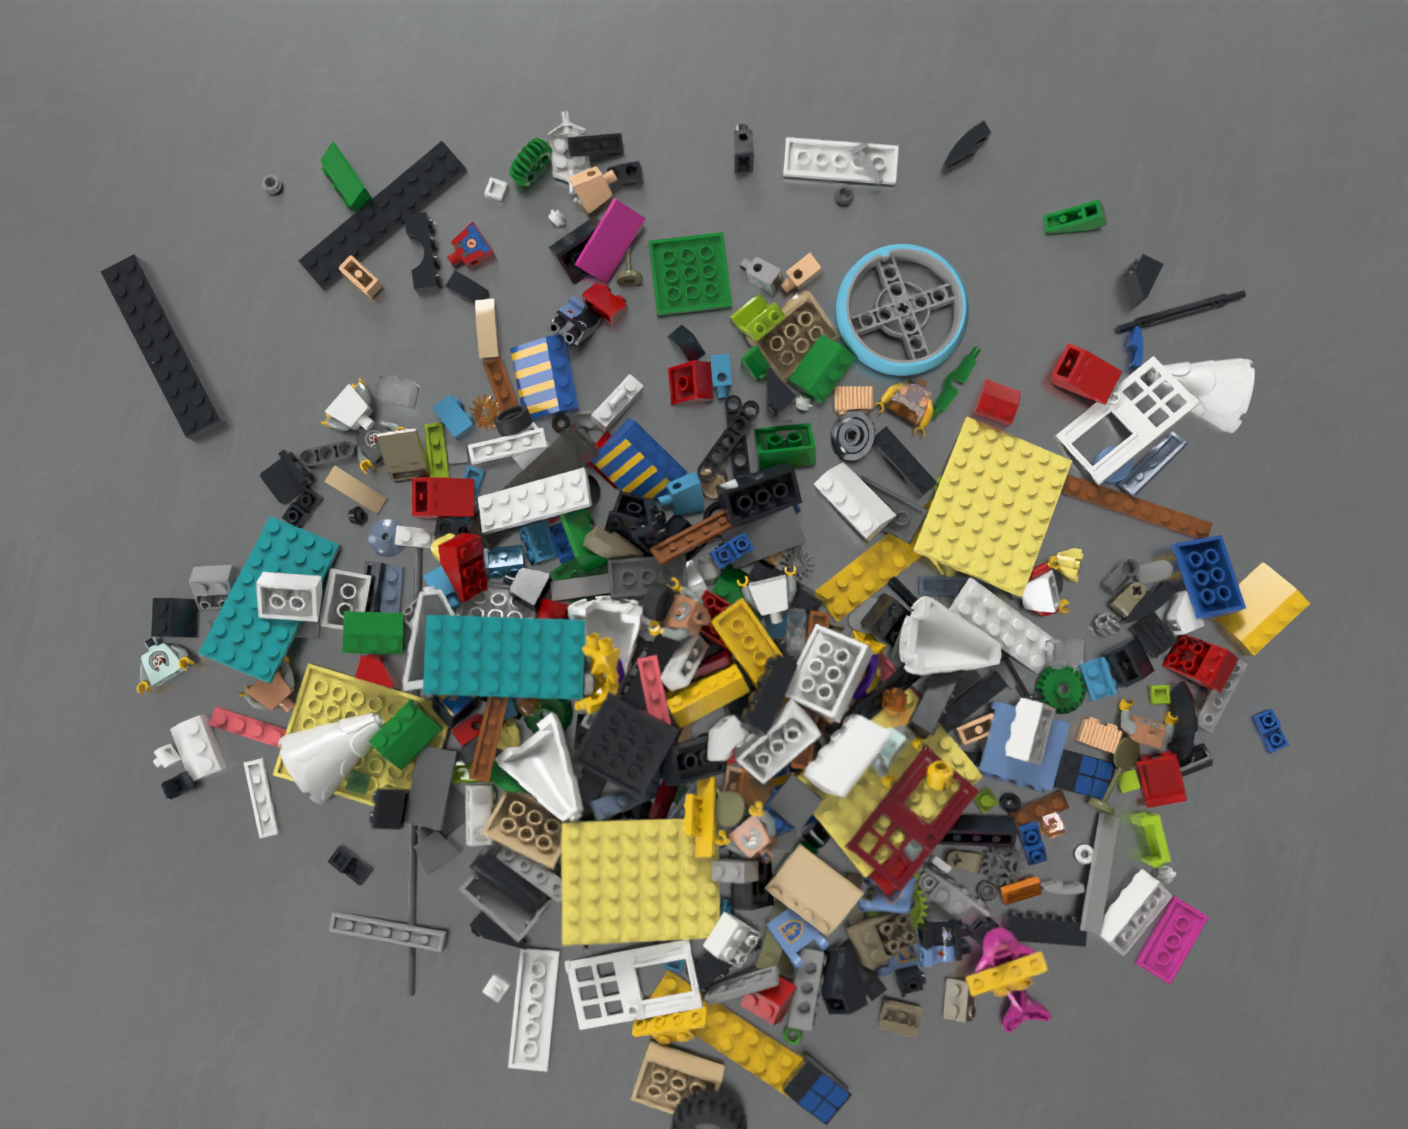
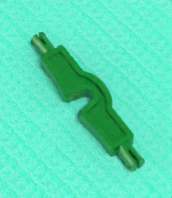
(960, 375)

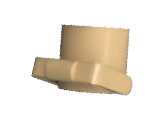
(709, 488)

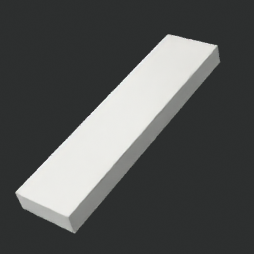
(507, 446)
(261, 798)

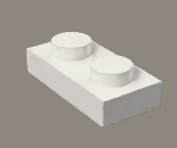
(414, 537)

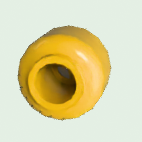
(940, 776)

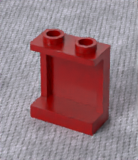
(1162, 779)

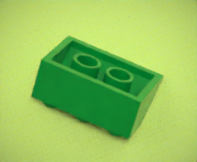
(344, 178)
(821, 368)
(796, 450)
(577, 525)
(728, 588)
(372, 632)
(406, 734)

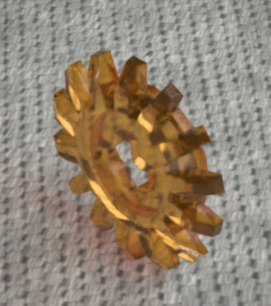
(492, 413)

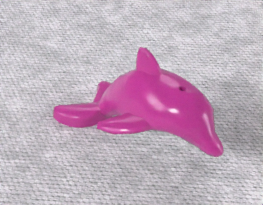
(1001, 948)

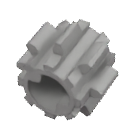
(1108, 624)

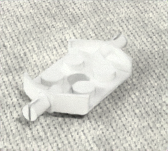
(564, 167)

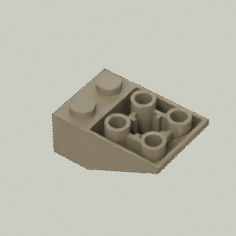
(403, 454)
(882, 937)

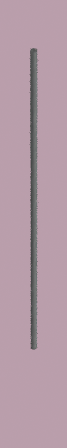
(412, 828)

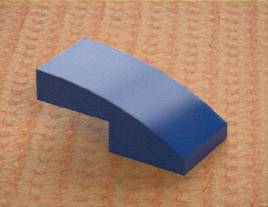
(1135, 343)
(561, 542)

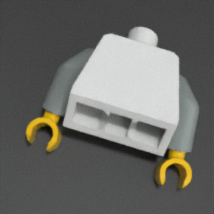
(350, 409)
(771, 594)

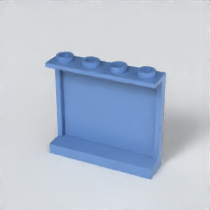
(1023, 772)

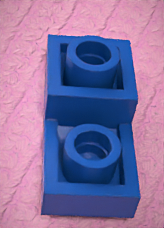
(731, 551)
(1270, 731)
(1032, 843)

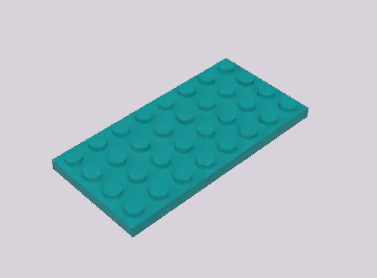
(238, 634)
(504, 657)

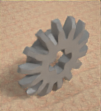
(804, 559)

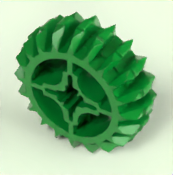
(530, 161)

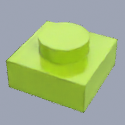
(985, 800)

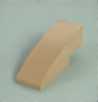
(487, 328)
(355, 489)

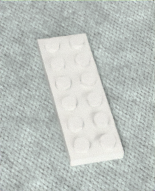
(834, 161)
(534, 501)
(1003, 624)
(534, 1009)

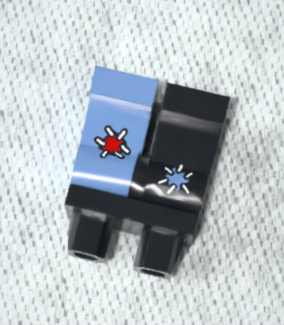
(573, 323)
(942, 942)

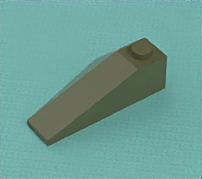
(771, 952)

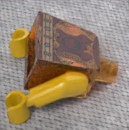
(910, 401)

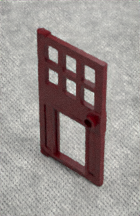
(907, 820)

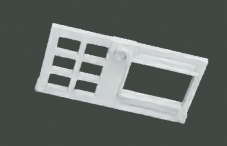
(1131, 417)
(630, 994)

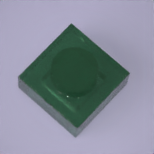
(358, 781)

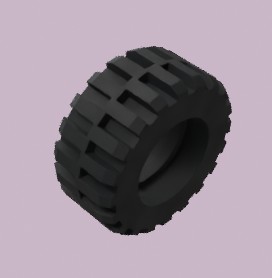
(709, 1109)

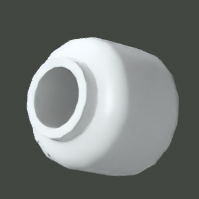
(708, 570)

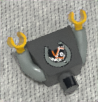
(368, 445)

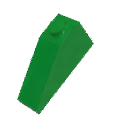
(1076, 218)

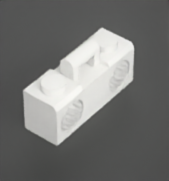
(617, 403)
(684, 662)
(478, 812)

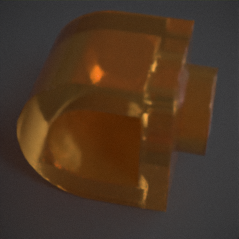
(894, 700)
(527, 706)
(1052, 825)

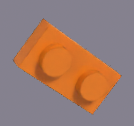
(1021, 890)

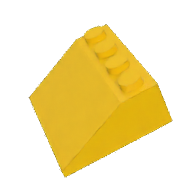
(1269, 609)
(706, 694)

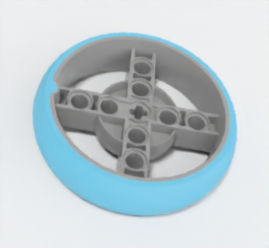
(885, 260)

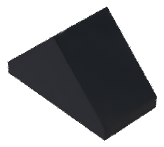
(686, 343)
(816, 835)

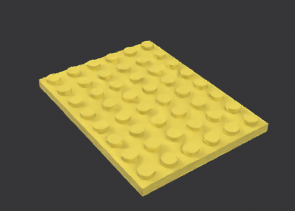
(993, 506)
(333, 696)
(847, 814)
(635, 883)

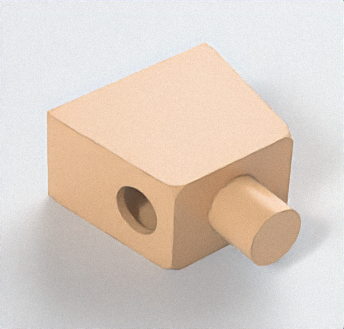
(592, 187)
(808, 268)

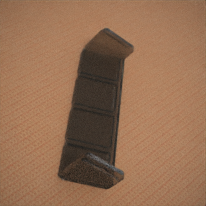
(566, 454)

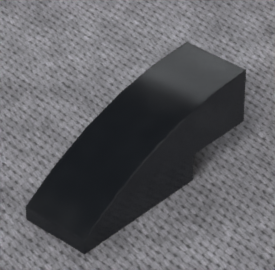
(967, 145)
(1151, 602)

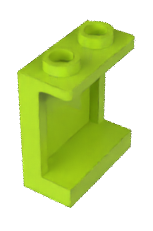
(757, 317)
(1155, 836)

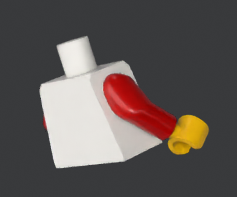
(1041, 591)

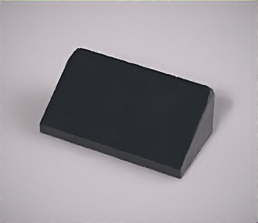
(1198, 759)

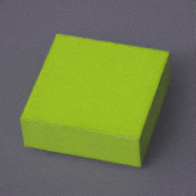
(1159, 694)
(1128, 781)

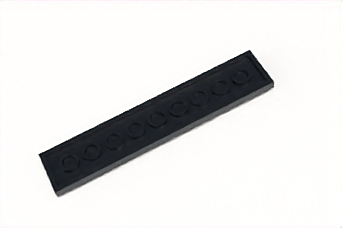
(383, 214)

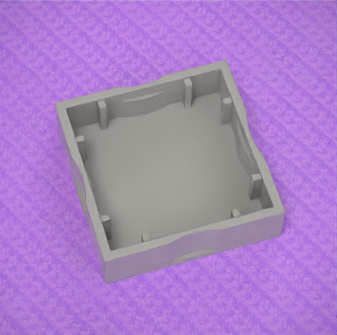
(500, 908)

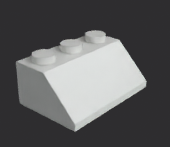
(343, 593)
(289, 596)
(1030, 731)
(198, 747)

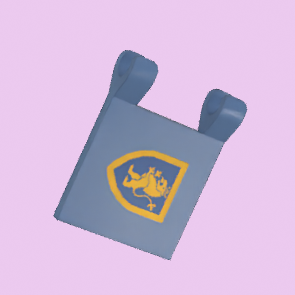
(895, 902)
(793, 934)

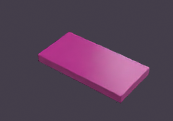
(610, 241)
(1172, 940)

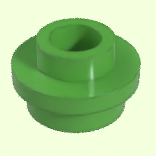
(792, 1041)

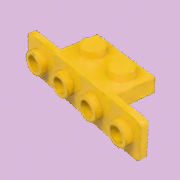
(701, 817)
(1007, 977)
(672, 1026)

